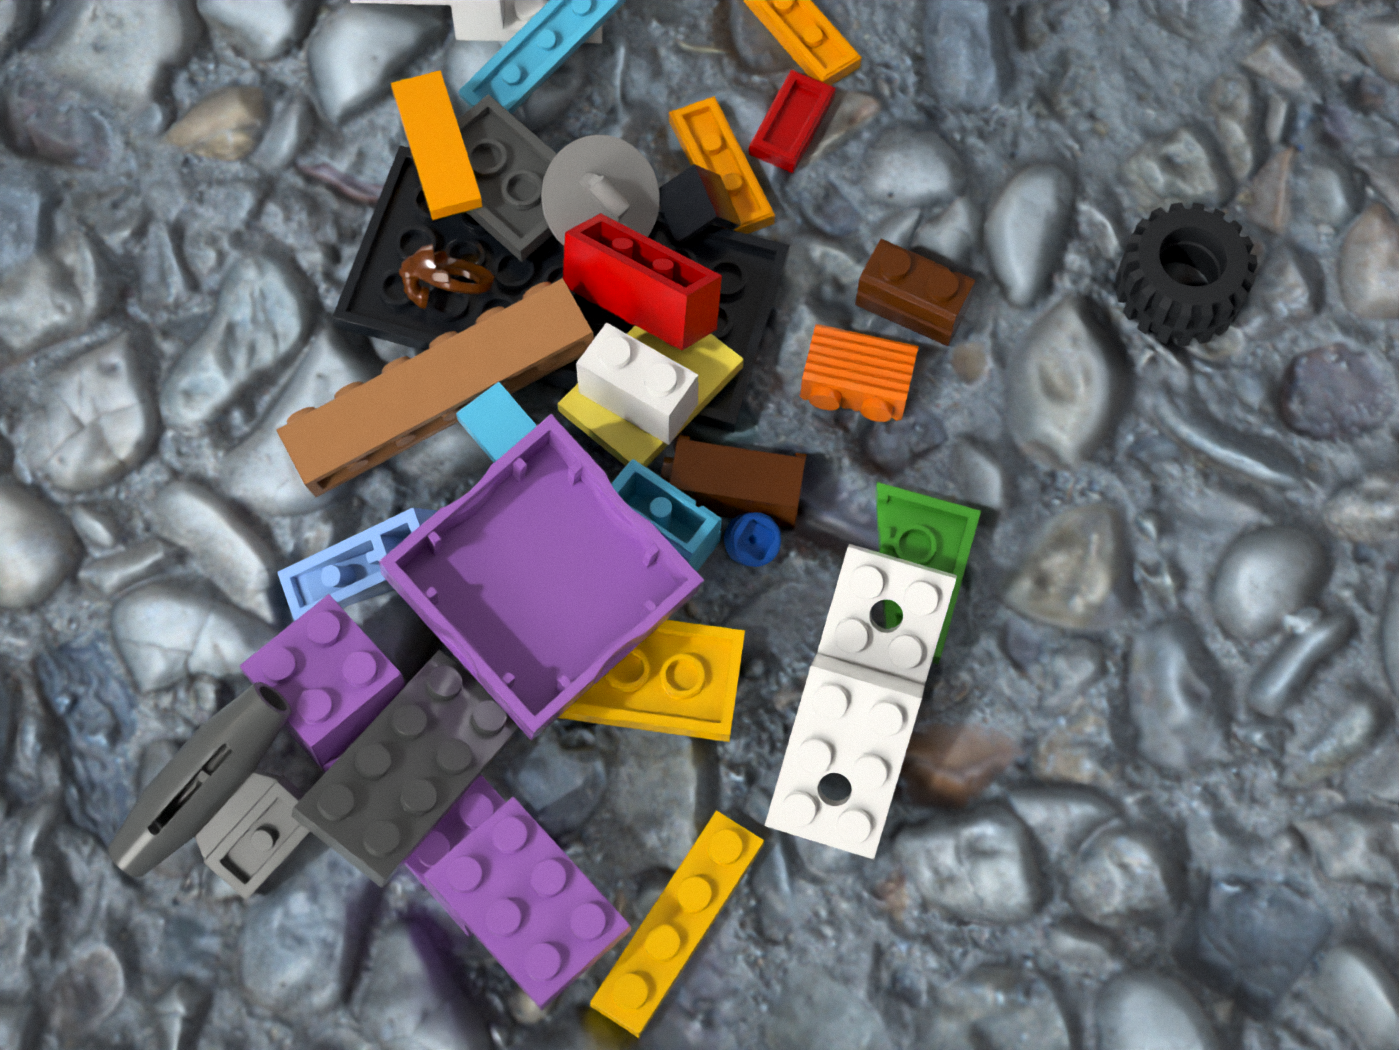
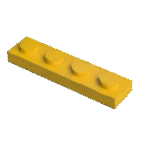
(677, 924)

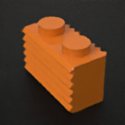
(858, 373)

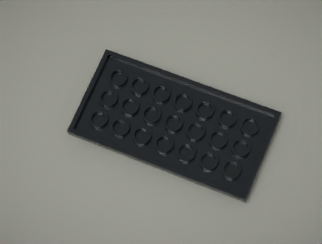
(401, 224)

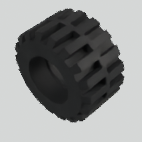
(1195, 240)

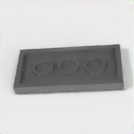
(407, 769)

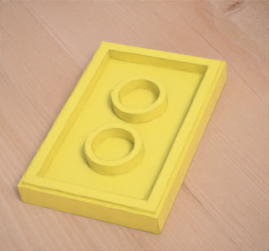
(708, 358)

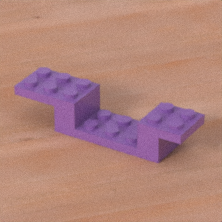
(487, 854)

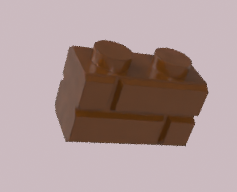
(914, 292)

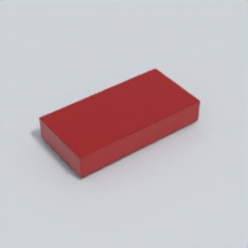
(792, 121)

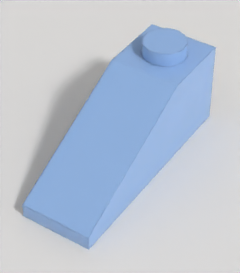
(350, 567)

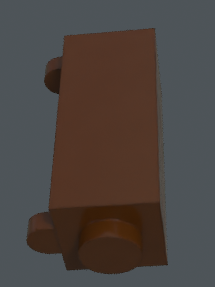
(737, 479)

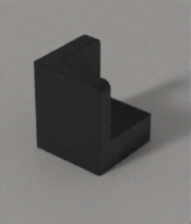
(696, 202)

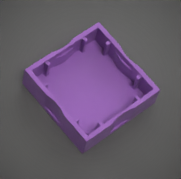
(540, 577)

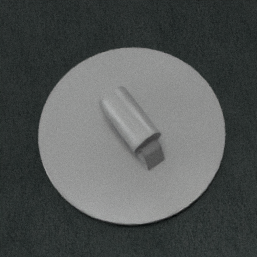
(596, 178)

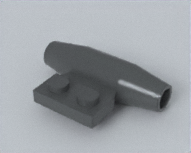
(219, 799)

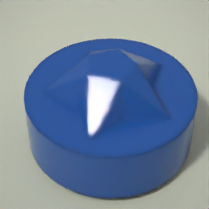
(752, 539)

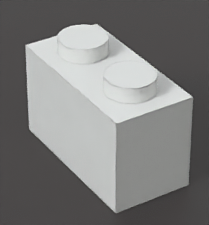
(637, 383)

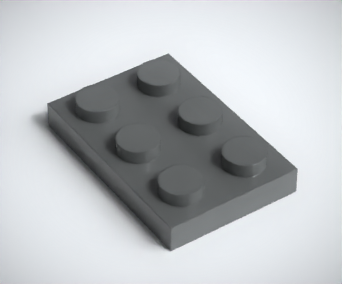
(509, 175)

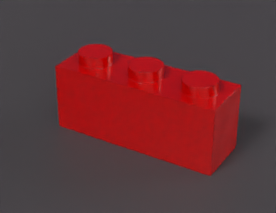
(641, 281)

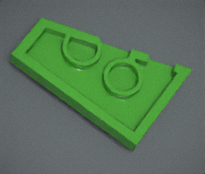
(927, 534)

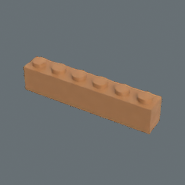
(425, 392)

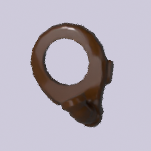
(436, 270)

